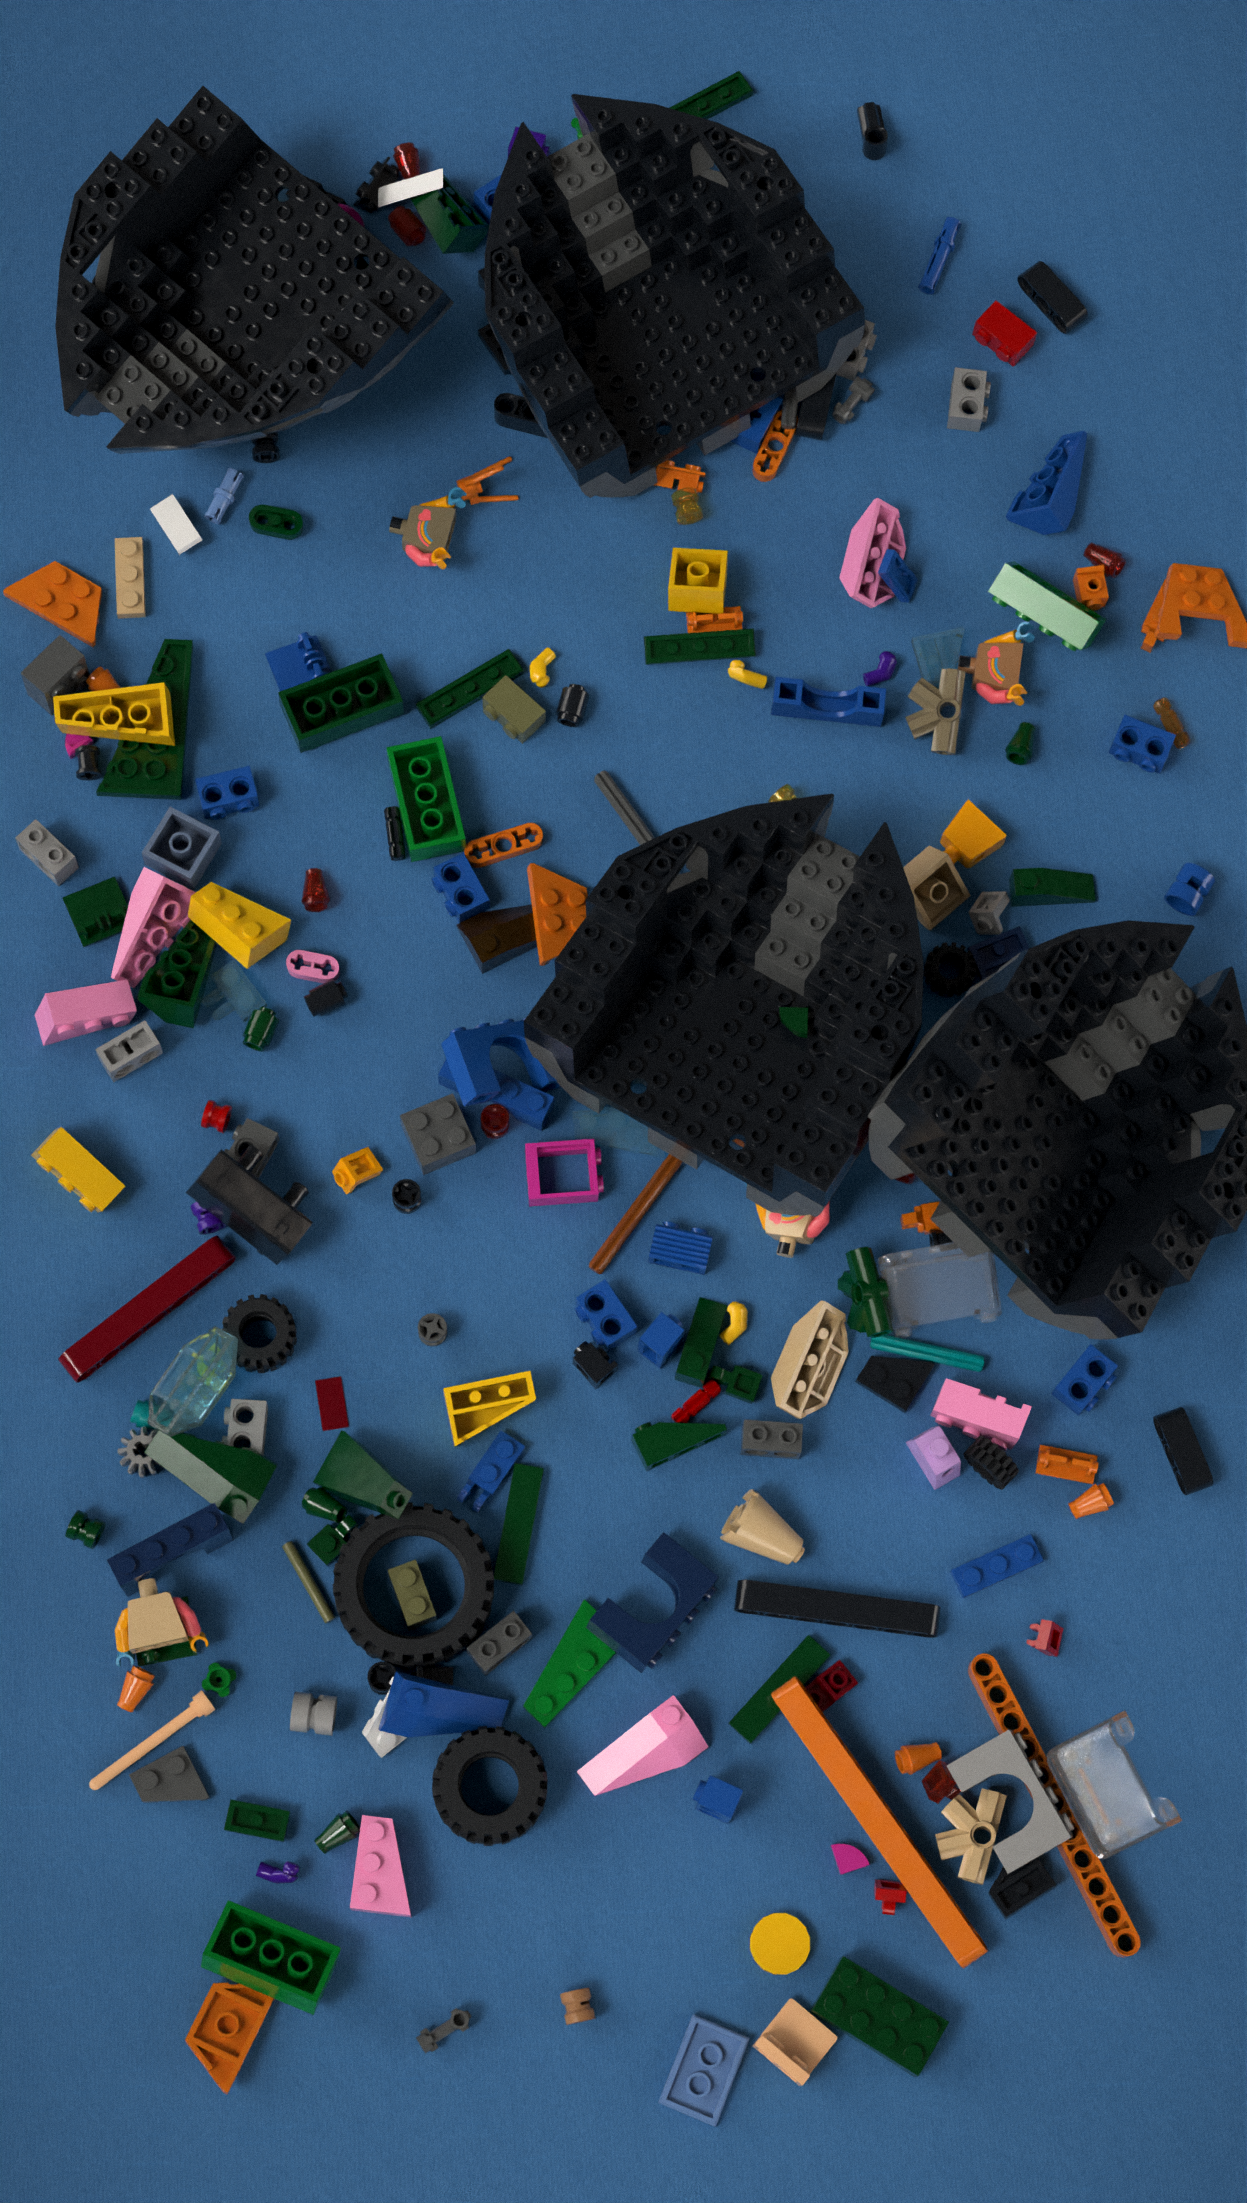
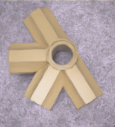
(961, 1840)

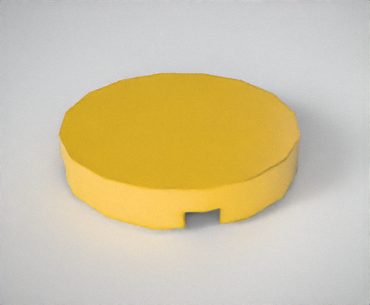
(779, 1943)

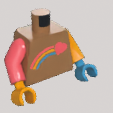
(998, 666)

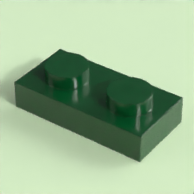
(257, 1820)

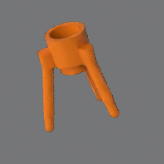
(472, 485)

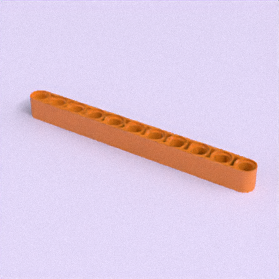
(879, 1822)
(1067, 1849)

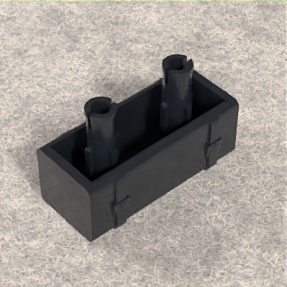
(250, 1206)

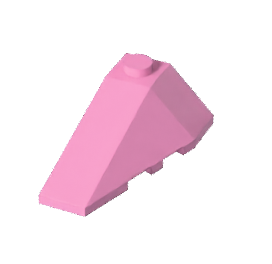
(652, 1746)

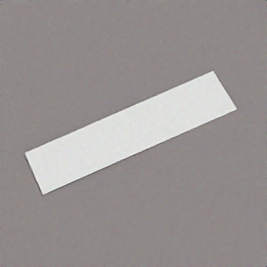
(410, 187)

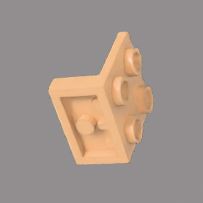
(795, 2041)

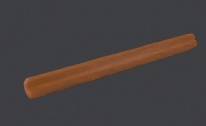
(634, 1214)

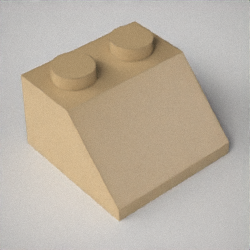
(935, 886)

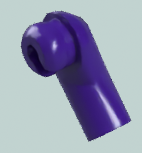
(884, 670)
(277, 1875)

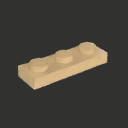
(130, 577)

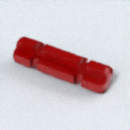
(696, 1402)

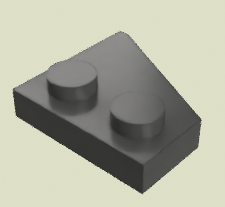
(169, 1779)

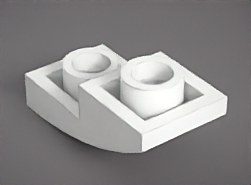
(176, 524)

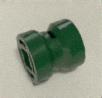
(85, 1529)

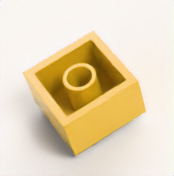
(697, 580)

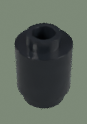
(572, 705)
(325, 998)

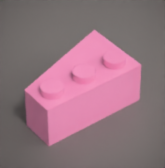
(84, 1011)
(979, 1414)
(378, 1870)

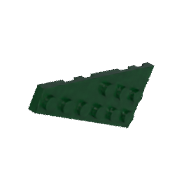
(152, 768)

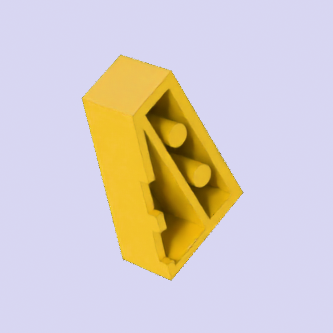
(238, 923)
(77, 1170)

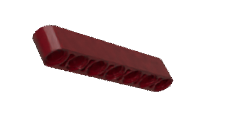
(147, 1309)

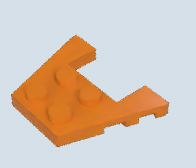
(1200, 594)

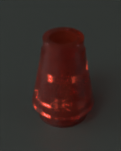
(407, 160)
(1111, 559)
(315, 892)

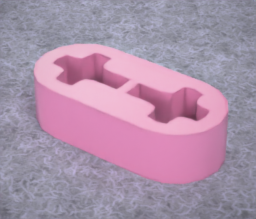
(313, 960)

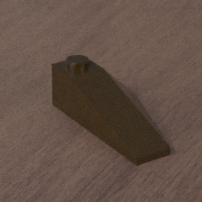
(499, 935)

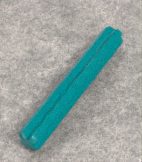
(928, 1352)

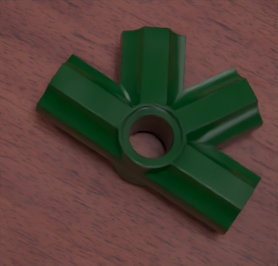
(868, 1294)

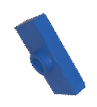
(897, 575)

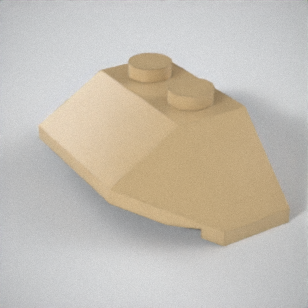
(811, 1361)

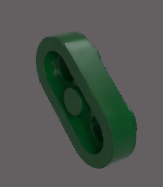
(277, 520)

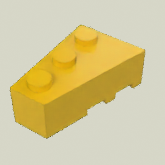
(485, 1402)

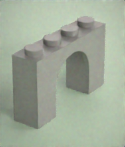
(1007, 1756)

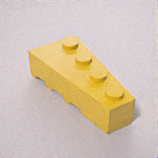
(120, 713)

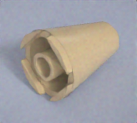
(762, 1530)

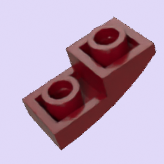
(831, 1685)

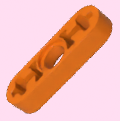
(775, 456)
(525, 845)

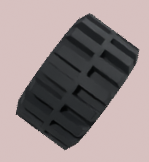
(268, 1310)

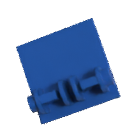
(298, 662)

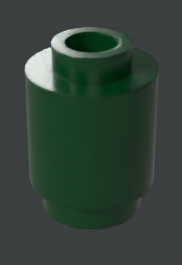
(260, 1029)

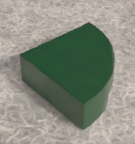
(795, 1020)

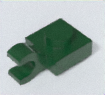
(740, 1382)
(329, 1541)

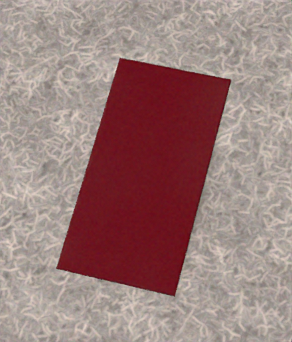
(331, 1403)

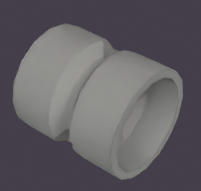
(313, 1713)

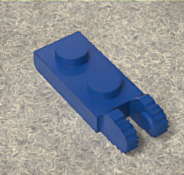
(492, 1469)

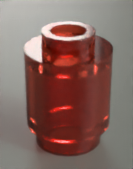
(407, 226)

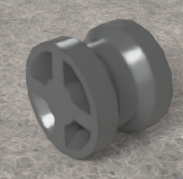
(434, 1324)

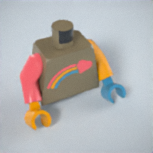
(429, 529)

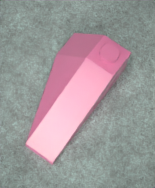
(152, 918)

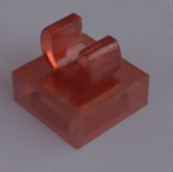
(940, 1783)

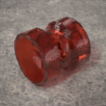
(492, 1116)

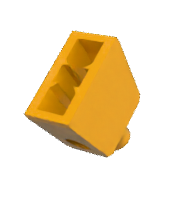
(971, 836)

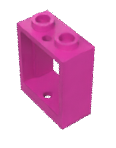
(560, 1148)

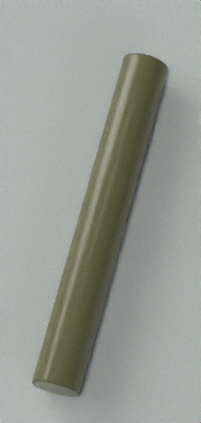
(308, 1582)

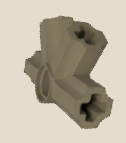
(933, 701)

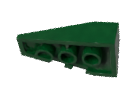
(180, 977)
(215, 1471)

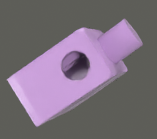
(935, 1456)

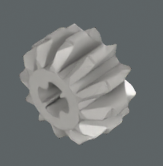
(132, 1449)

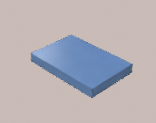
(703, 2070)

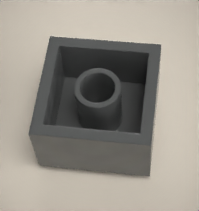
(55, 672)
(438, 1134)

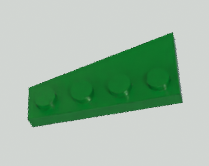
(570, 1668)

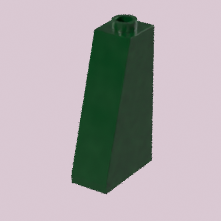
(361, 1478)

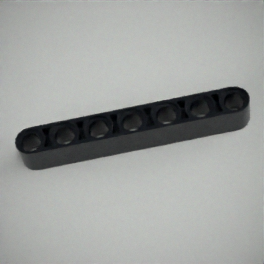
(837, 1608)

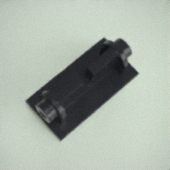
(382, 175)

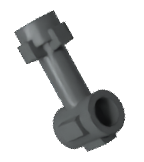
(860, 390)
(458, 2020)

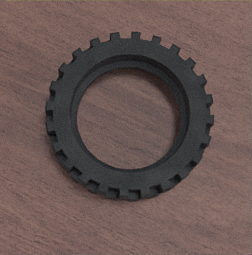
(424, 1649)

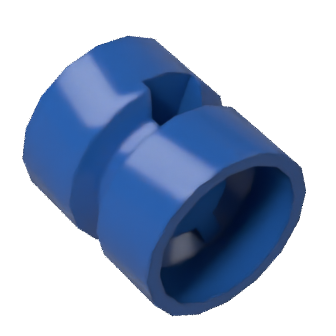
(1188, 891)

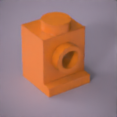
(1087, 578)

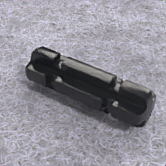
(394, 833)

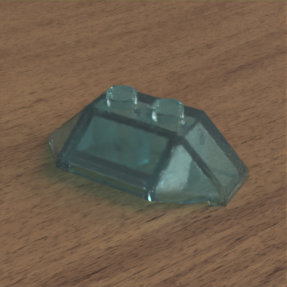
(193, 1382)

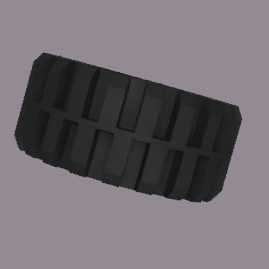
(483, 1744)

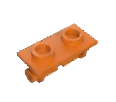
(687, 476)
(707, 622)
(1066, 1464)

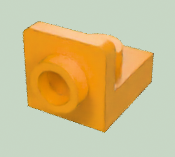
(356, 1169)

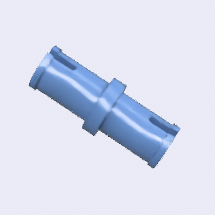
(224, 496)

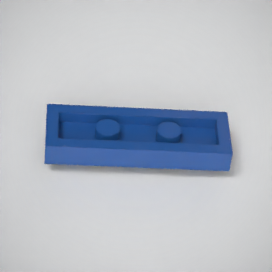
(996, 1566)

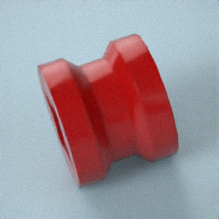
(216, 1116)

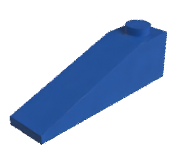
(1053, 492)
(435, 1708)

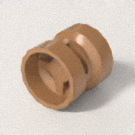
(577, 2006)

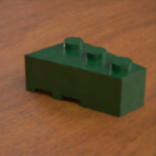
(451, 219)

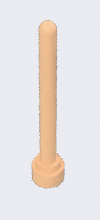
(198, 1707)

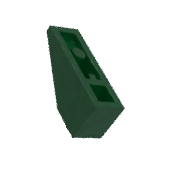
(1050, 887)
(700, 1342)
(667, 1441)

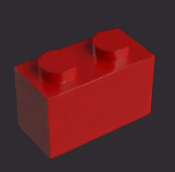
(1004, 333)

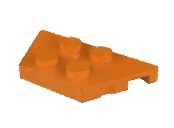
(60, 599)
(556, 909)
(227, 2030)

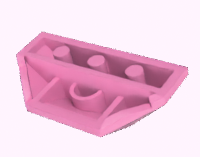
(867, 545)

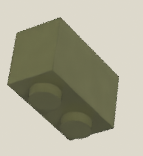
(513, 710)
(412, 1595)

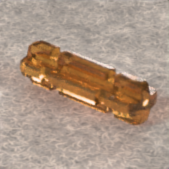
(1171, 722)

